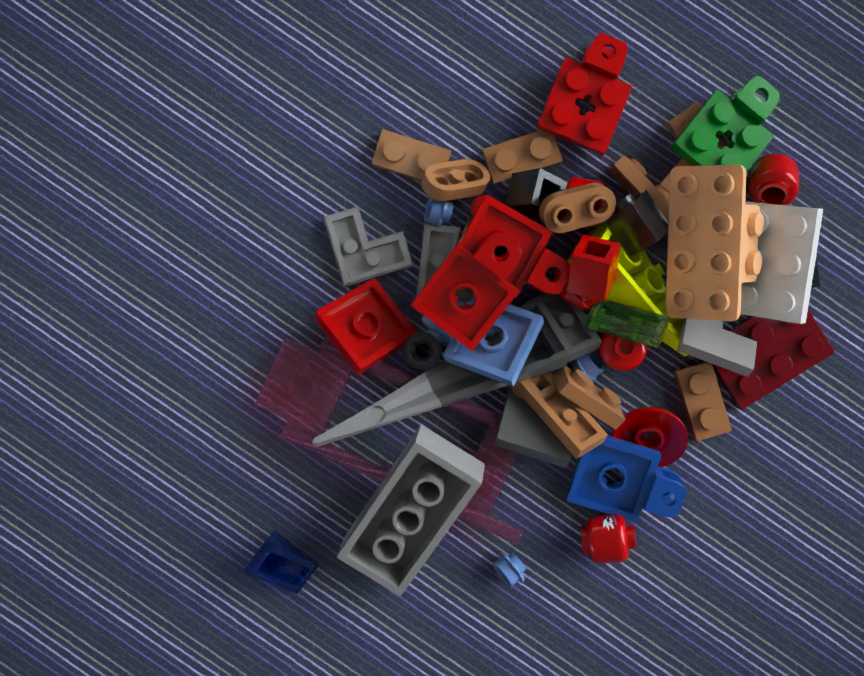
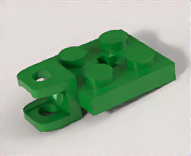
(734, 117)

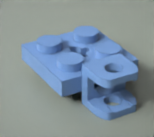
(499, 362)

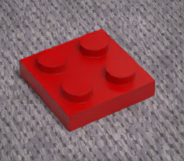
(365, 325)

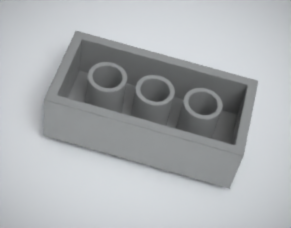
(411, 510)

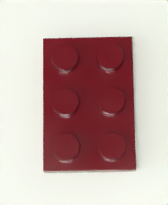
(781, 355)

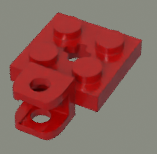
(596, 81)
(532, 240)
(484, 275)

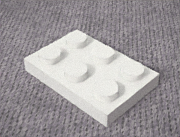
(788, 263)

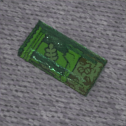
(628, 322)

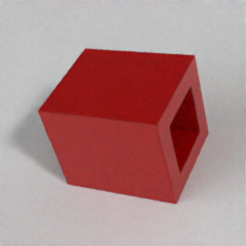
(593, 268)

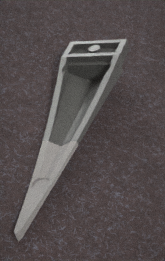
(558, 342)

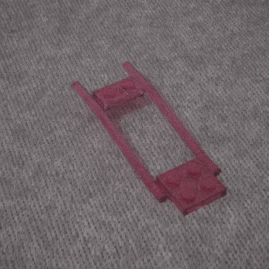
(306, 390)

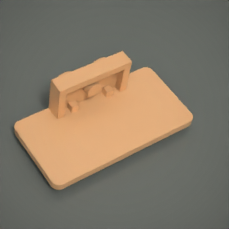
(710, 242)

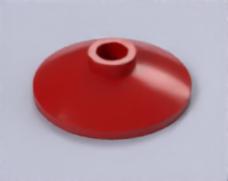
(668, 432)

